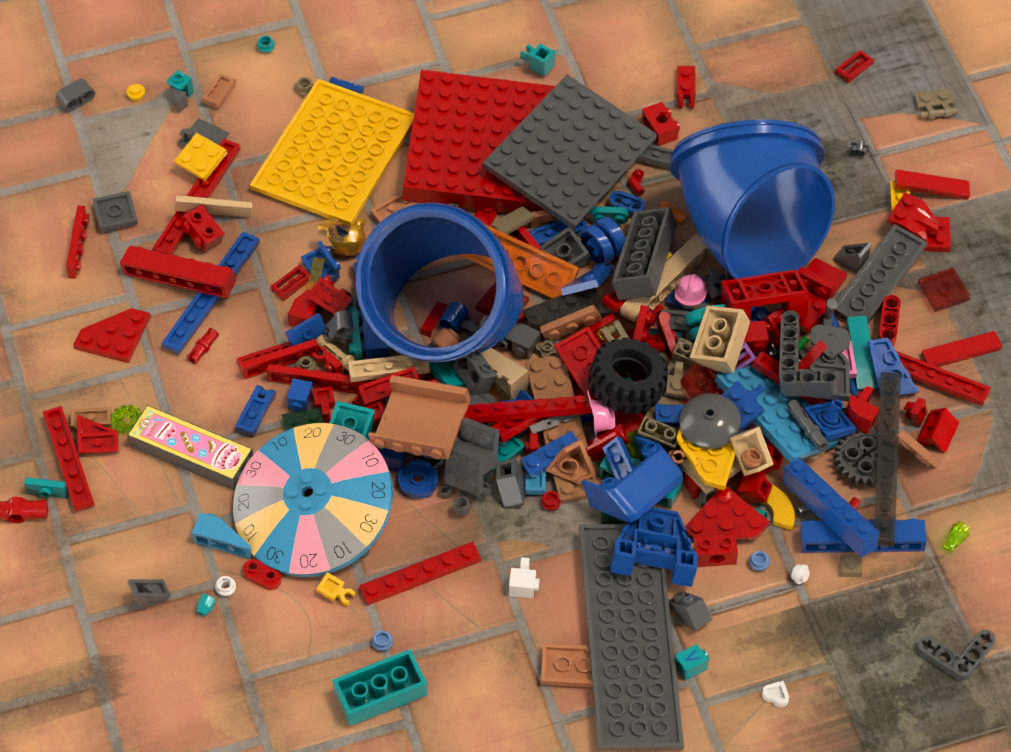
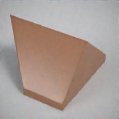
(572, 463)

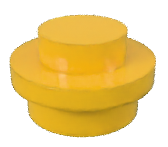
(136, 92)

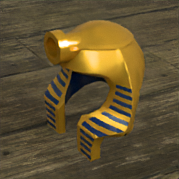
(347, 242)

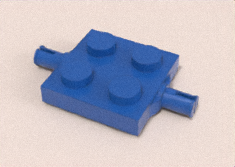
(745, 402)

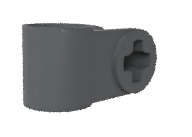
(339, 327)

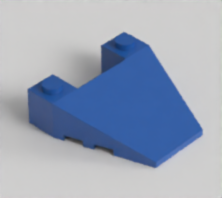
(656, 541)

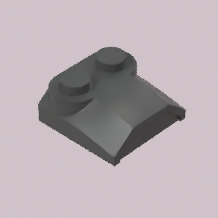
(568, 248)

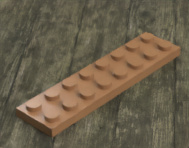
(551, 380)

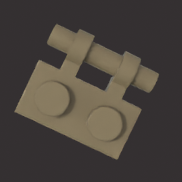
(935, 99)

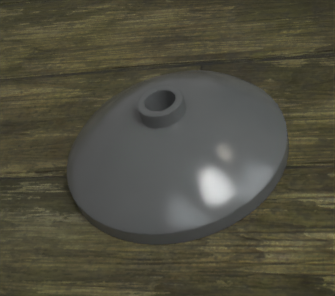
(706, 430)

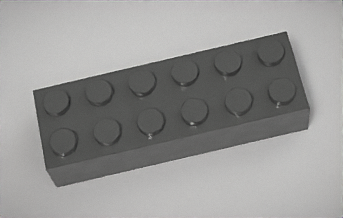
(644, 253)

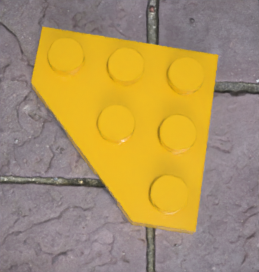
(710, 464)

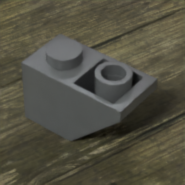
(521, 341)
(510, 482)
(690, 609)

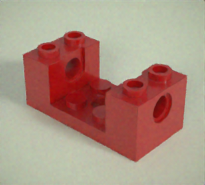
(779, 287)

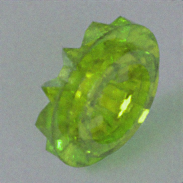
(118, 416)

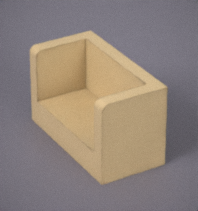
(751, 439)

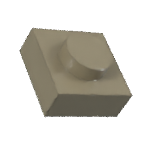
(851, 566)

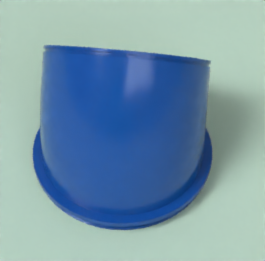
(756, 193)
(411, 241)

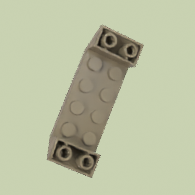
(659, 431)

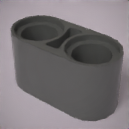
(75, 95)

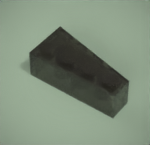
(563, 306)

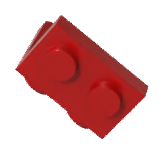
(822, 278)

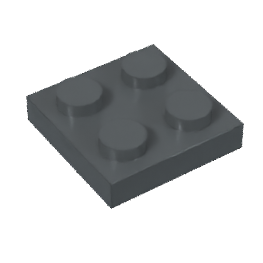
(115, 211)

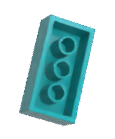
(380, 687)

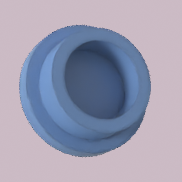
(759, 561)
(382, 641)

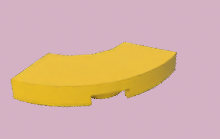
(781, 509)

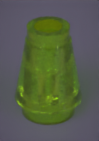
(957, 535)

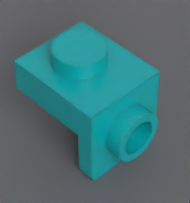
(181, 82)

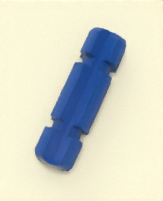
(348, 85)

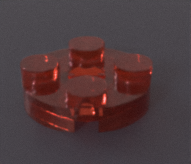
(697, 374)

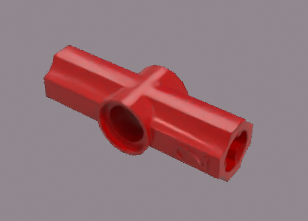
(18, 509)

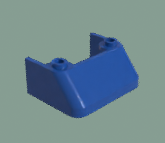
(640, 488)

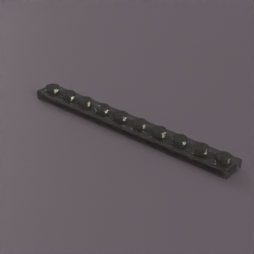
(887, 458)

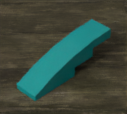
(860, 335)

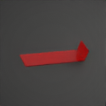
(432, 319)
(812, 355)

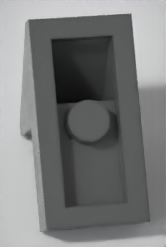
(148, 590)

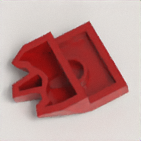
(914, 216)

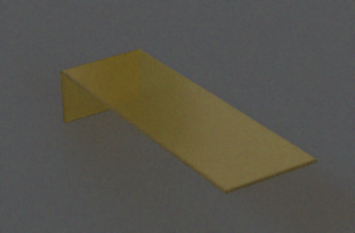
(316, 271)

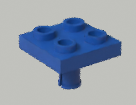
(830, 419)

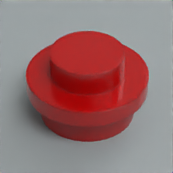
(550, 501)

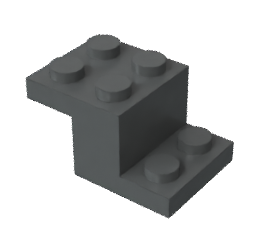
(472, 456)

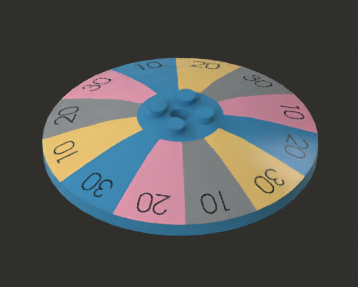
(333, 524)

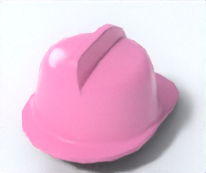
(691, 290)
(603, 416)

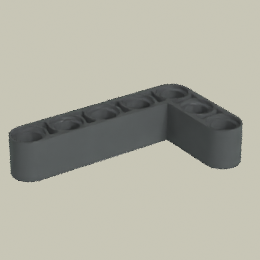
(795, 380)

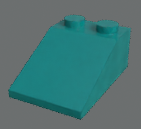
(353, 417)

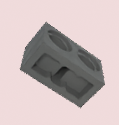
(475, 372)

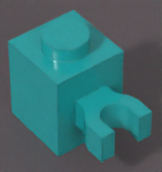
(540, 59)

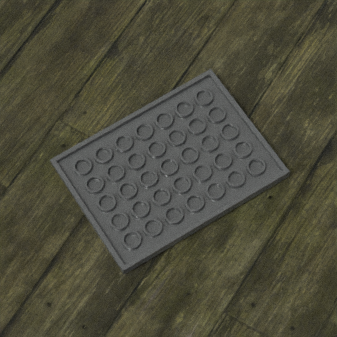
(569, 151)

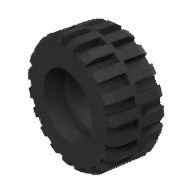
(623, 393)

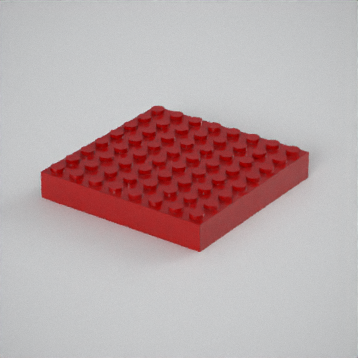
(453, 133)

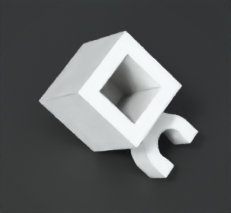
(523, 581)

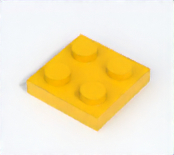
(200, 156)

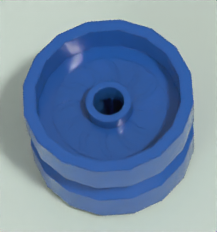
(603, 240)

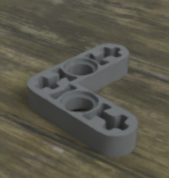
(957, 661)

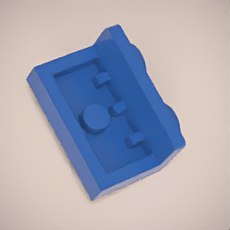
(331, 266)

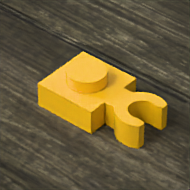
(333, 587)

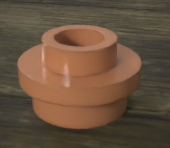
(752, 457)

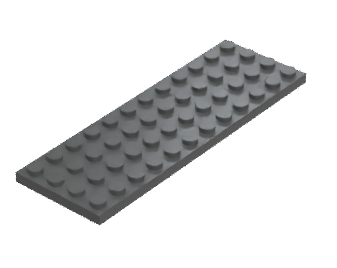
(629, 649)

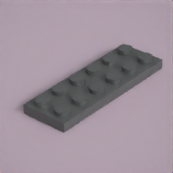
(880, 274)

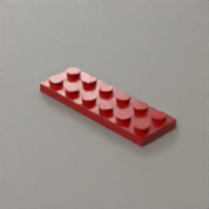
(577, 355)

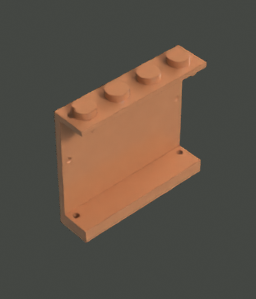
(421, 417)

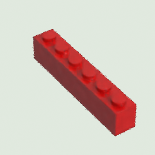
(178, 271)

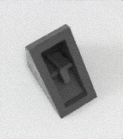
(853, 256)

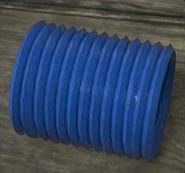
(454, 316)

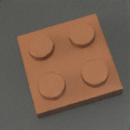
(922, 453)

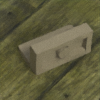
(514, 221)

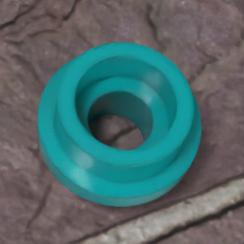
(265, 44)

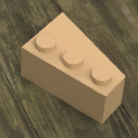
(510, 375)

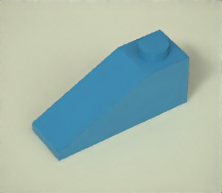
(216, 534)

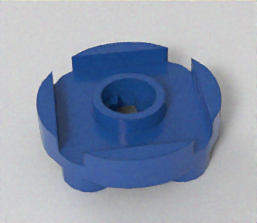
(418, 489)

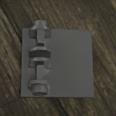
(205, 129)

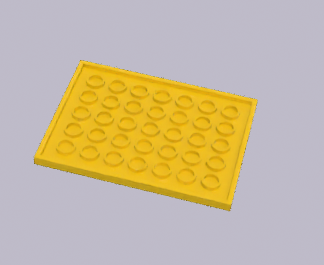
(333, 152)

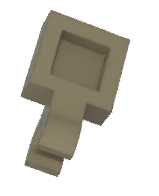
(673, 384)

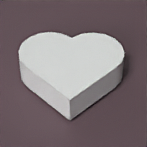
(776, 693)

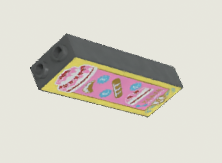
(189, 447)

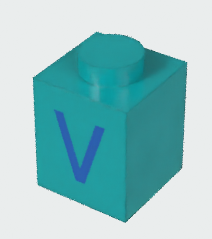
(691, 661)

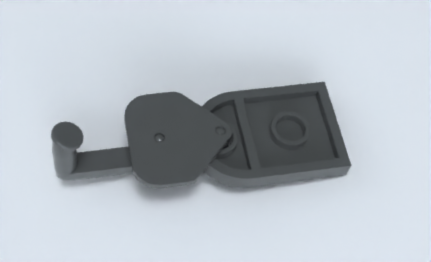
(837, 341)

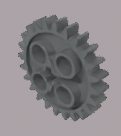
(863, 458)

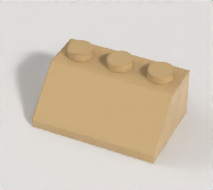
(720, 338)

